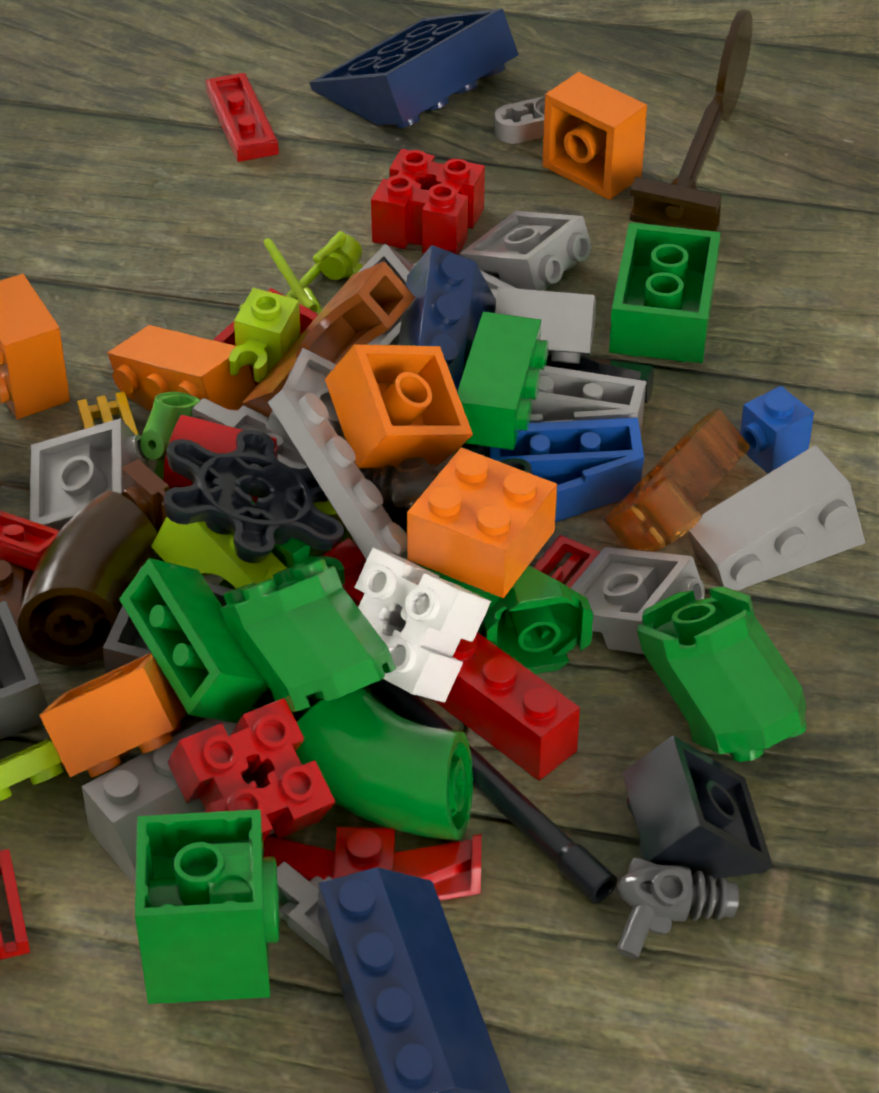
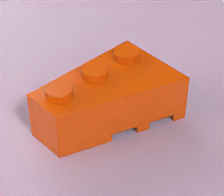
(174, 361)

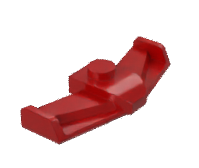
(451, 866)

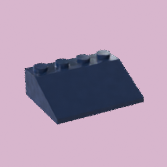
(420, 67)

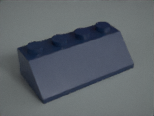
(446, 306)
(406, 985)

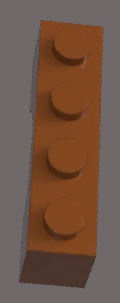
(355, 315)

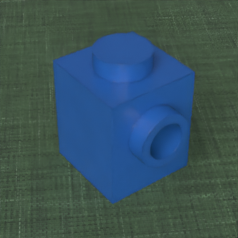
(776, 428)

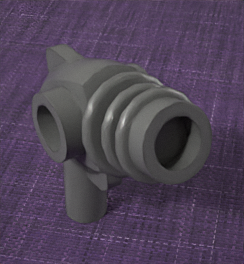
(668, 895)

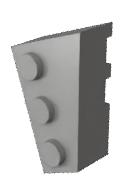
(586, 396)
(779, 523)

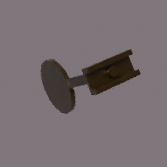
(681, 202)

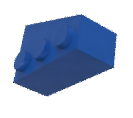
(586, 459)

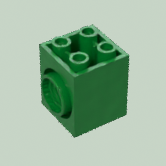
(205, 906)

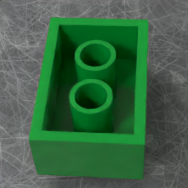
(664, 293)

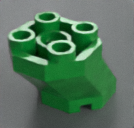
(535, 620)
(306, 635)
(723, 672)

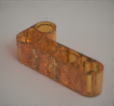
(668, 496)

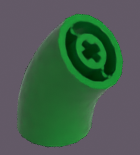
(390, 766)

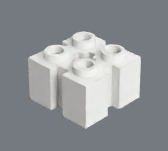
(418, 621)

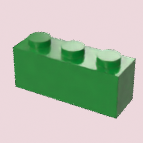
(502, 378)
(191, 641)

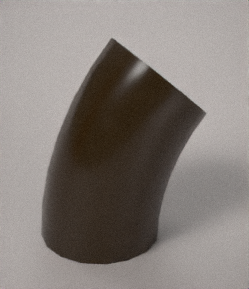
(82, 577)

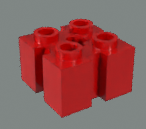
(427, 202)
(264, 749)

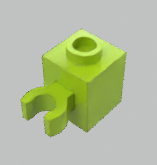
(264, 331)

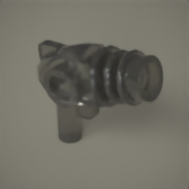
(407, 481)

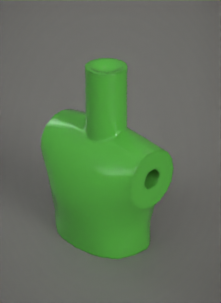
(161, 423)

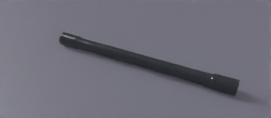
(570, 857)

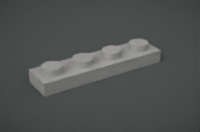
(333, 466)

